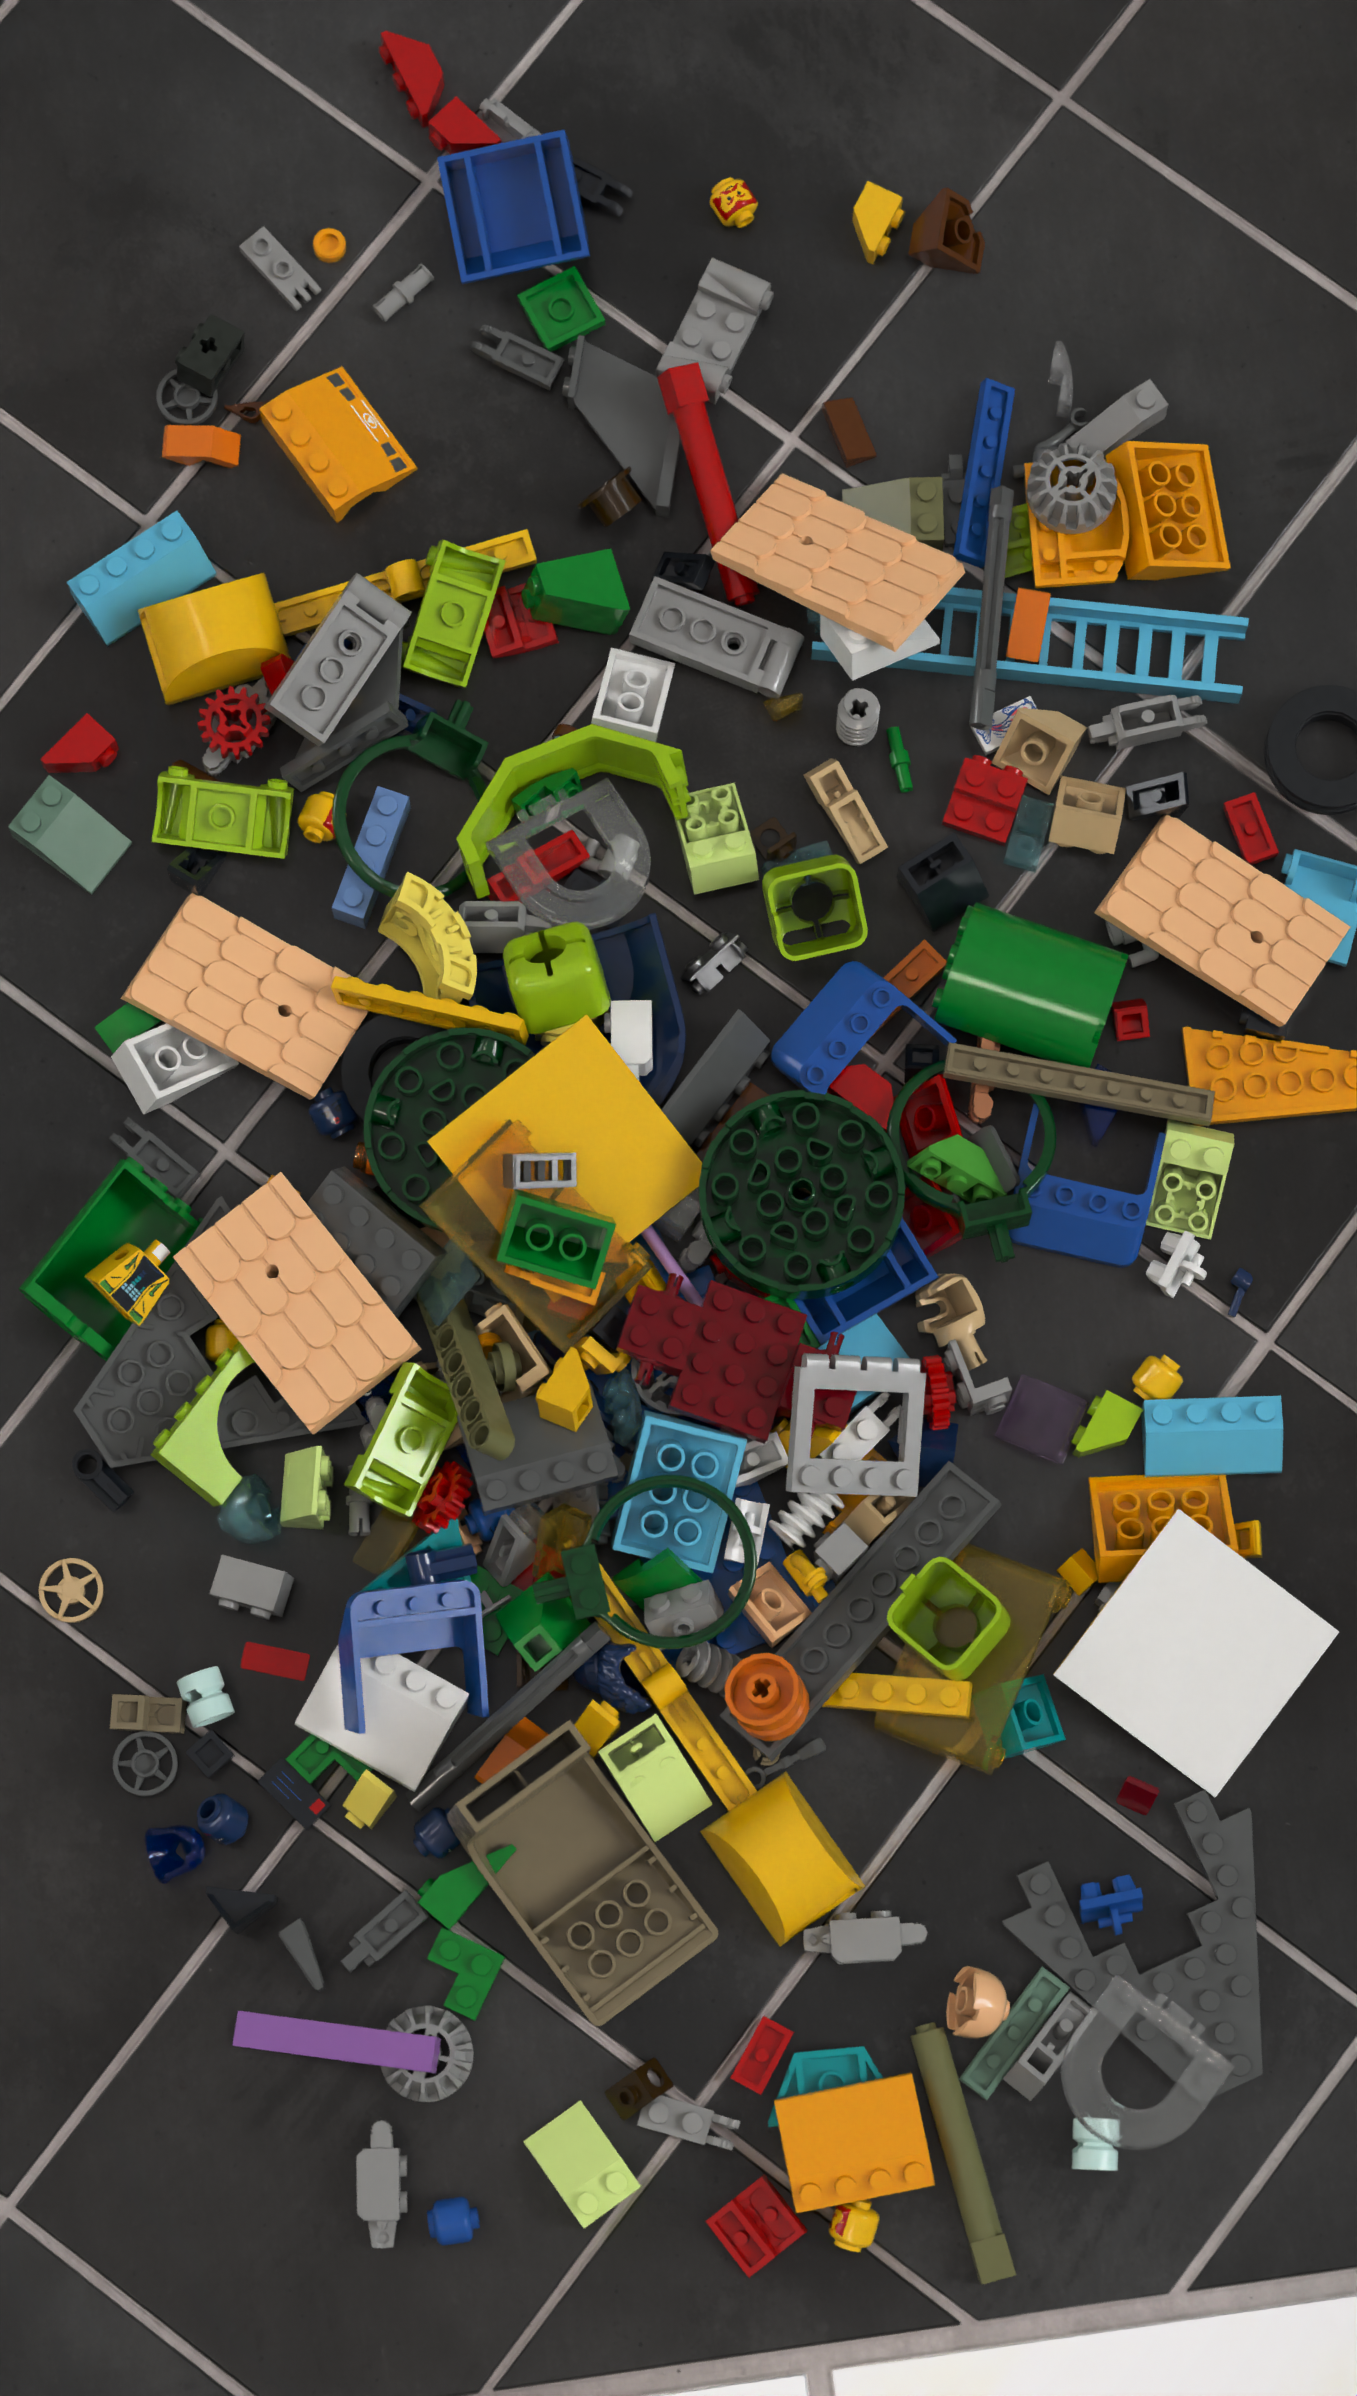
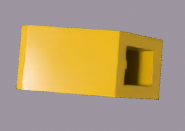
(874, 217)
(566, 1394)
(598, 1725)

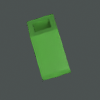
(959, 1168)

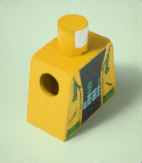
(132, 1279)

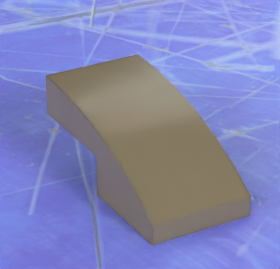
(148, 1714)

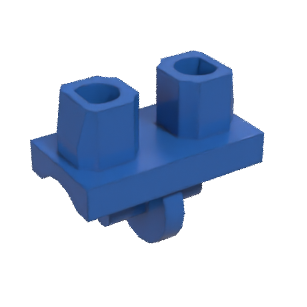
(1111, 1908)

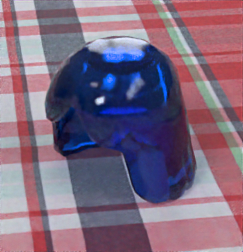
(162, 1847)

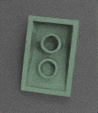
(69, 835)

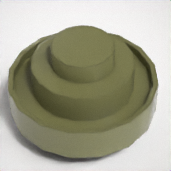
(504, 1366)

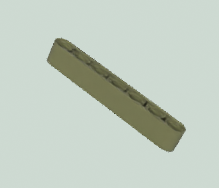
(470, 1382)

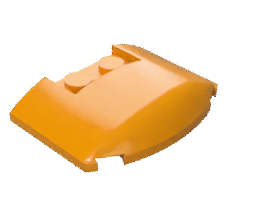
(1081, 557)

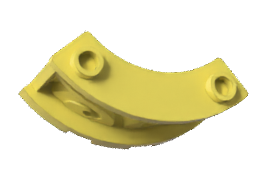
(412, 921)

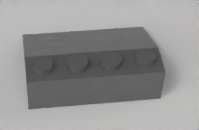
(544, 1459)

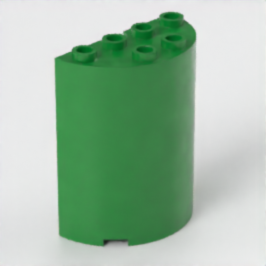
(1028, 986)
(121, 1211)

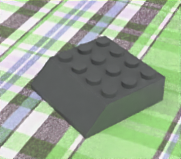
(376, 1237)

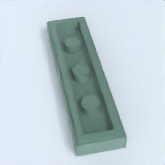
(1014, 2033)

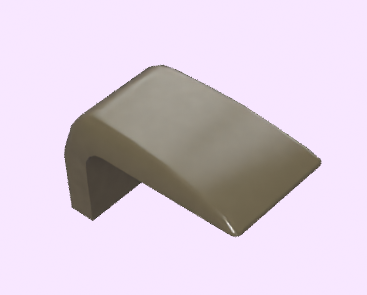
(582, 1875)

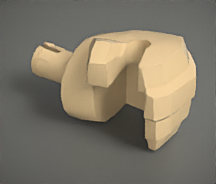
(958, 1317)

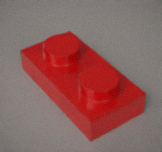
(1250, 829)
(762, 2055)

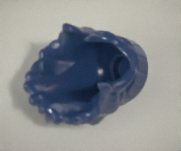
(612, 1679)

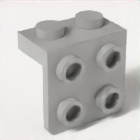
(984, 1398)

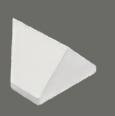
(760, 1458)

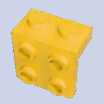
(598, 1359)

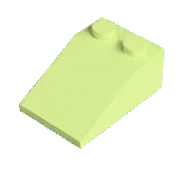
(582, 2164)

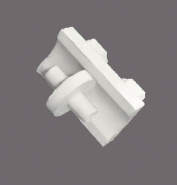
(1182, 1266)
(756, 1516)

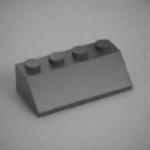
(717, 1078)

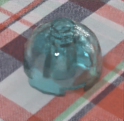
(248, 1512)

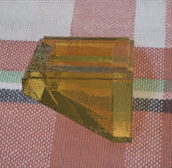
(783, 706)

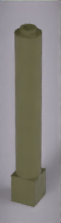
(962, 2154)

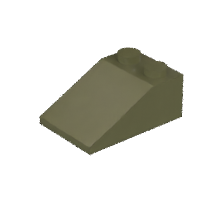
(905, 504)

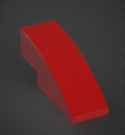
(558, 858)

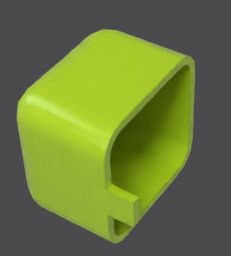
(840, 878)
(555, 977)
(947, 1588)

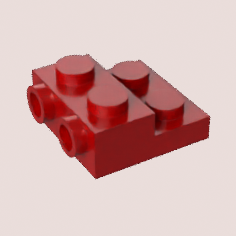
(985, 800)

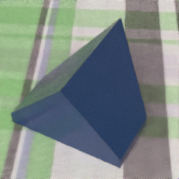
(936, 1450)

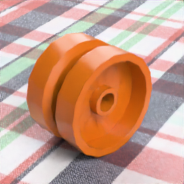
(767, 1697)

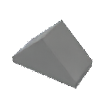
(508, 1552)

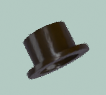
(612, 498)

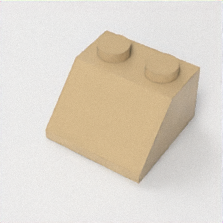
(1087, 815)

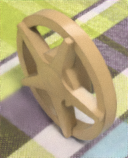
(71, 1590)

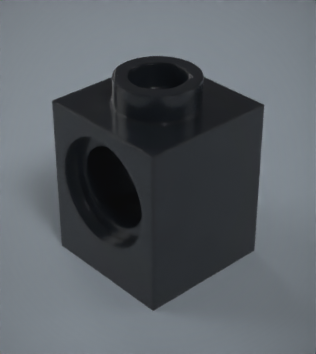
(608, 1329)

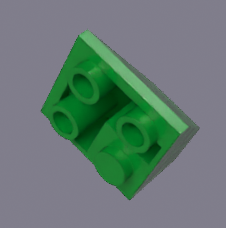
(540, 1629)

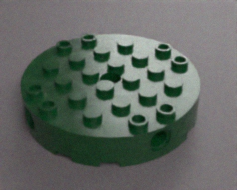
(422, 1095)
(791, 1243)

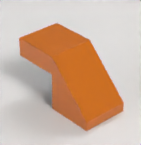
(197, 443)
(513, 1745)

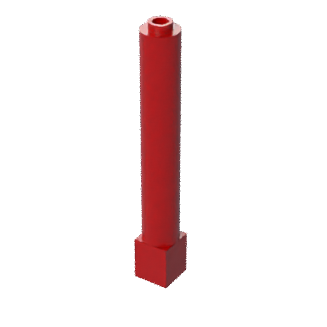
(686, 399)

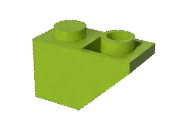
(1109, 1426)

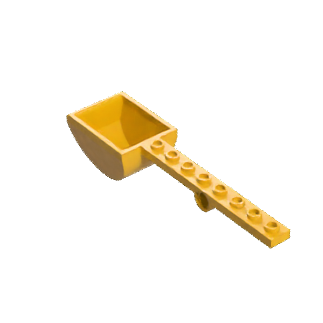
(232, 628)
(768, 1835)

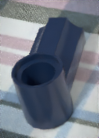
(441, 1565)

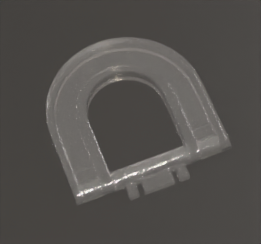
(549, 899)
(1084, 2083)

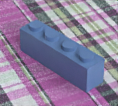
(376, 848)

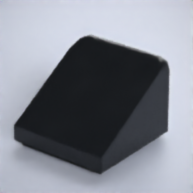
(919, 1057)

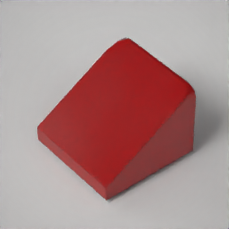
(1130, 1019)

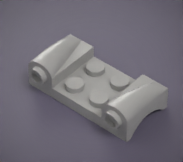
(718, 325)

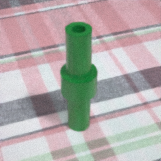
(899, 759)

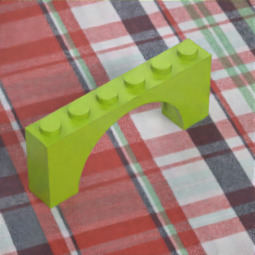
(193, 1444)

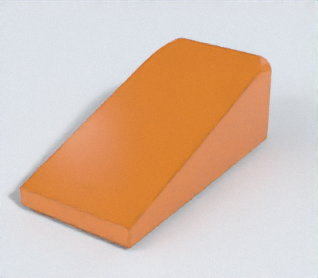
(1028, 624)

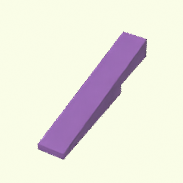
(337, 2041)

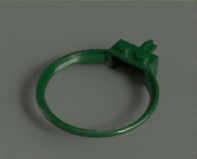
(437, 742)
(985, 1217)
(585, 1582)

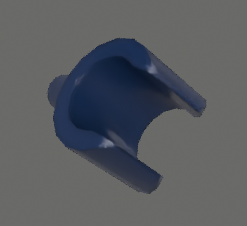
(1242, 1280)

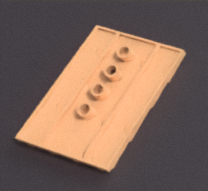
(838, 561)
(1223, 920)
(228, 984)
(313, 1327)

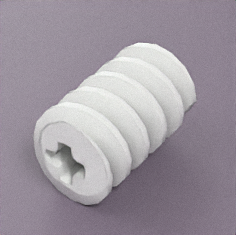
(804, 1516)

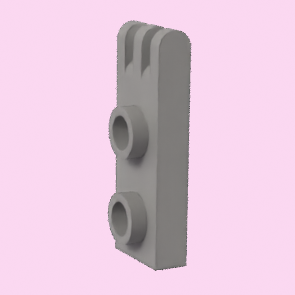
(278, 267)

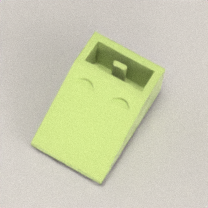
(717, 840)
(1190, 1179)
(304, 1489)
(655, 1778)

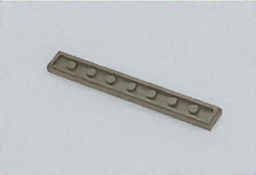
(1078, 1084)

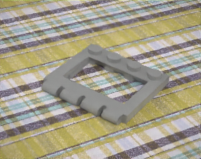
(856, 1476)

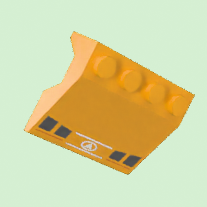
(336, 441)

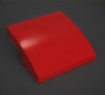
(511, 626)
(756, 2226)

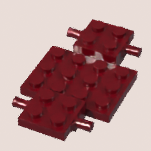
(729, 1357)

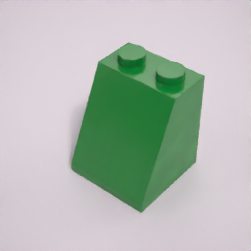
(578, 592)

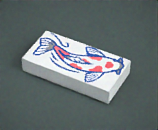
(992, 738)

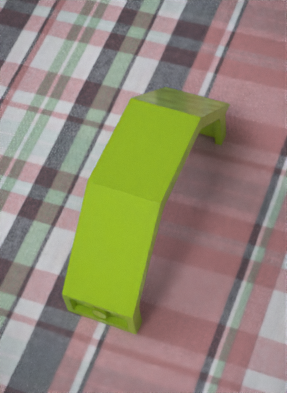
(588, 752)

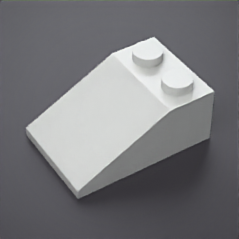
(862, 656)
(633, 694)
(167, 1065)

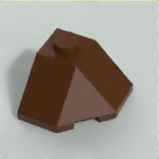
(945, 235)

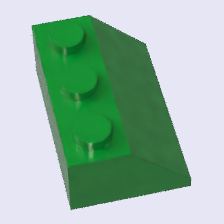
(555, 1238)

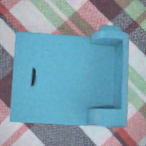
(1329, 885)

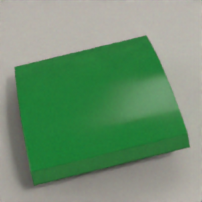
(657, 1576)

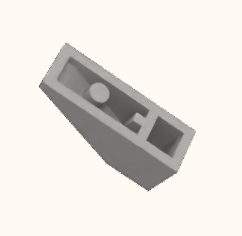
(1123, 419)
(1047, 2048)

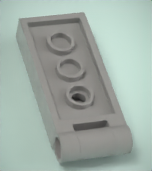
(700, 629)
(328, 674)

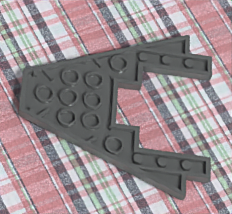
(158, 1371)
(1210, 1983)

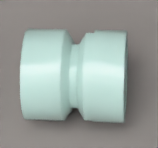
(205, 1697)
(1091, 2151)

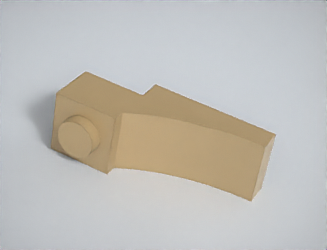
(846, 810)

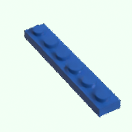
(983, 469)

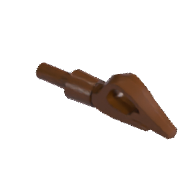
(240, 408)

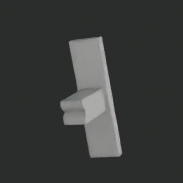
(490, 1607)

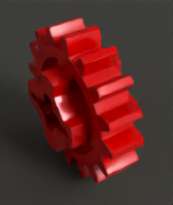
(243, 712)
(939, 1393)
(442, 1497)

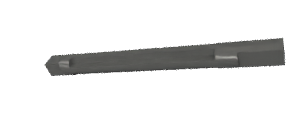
(991, 609)
(508, 1715)

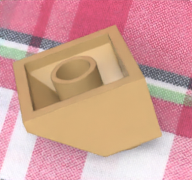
(1039, 746)

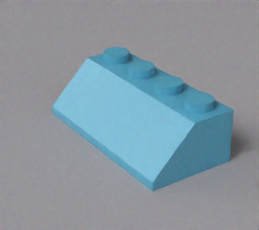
(141, 573)
(1212, 1436)

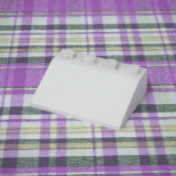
(404, 1712)

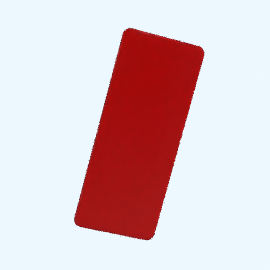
(275, 1661)

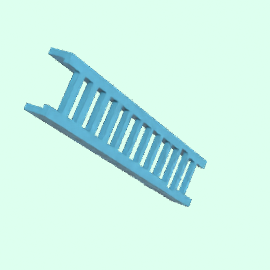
(1099, 614)

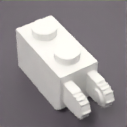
(632, 1034)
(862, 1432)

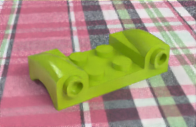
(452, 613)
(223, 814)
(405, 1442)

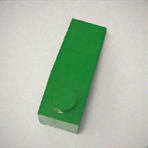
(459, 1888)

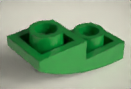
(549, 785)
(124, 1025)

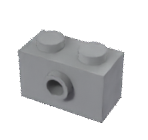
(838, 1552)
(251, 1586)
(682, 1610)

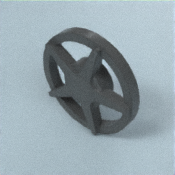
(185, 398)
(145, 1763)

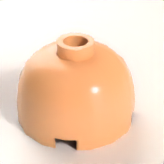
(978, 2004)

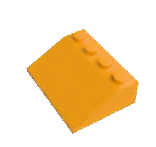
(1170, 510)
(1135, 1508)
(854, 2142)

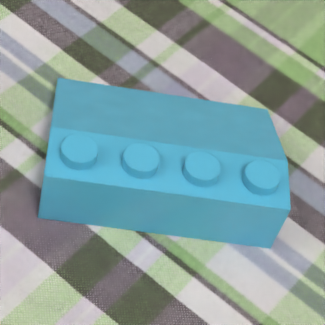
(676, 1516)

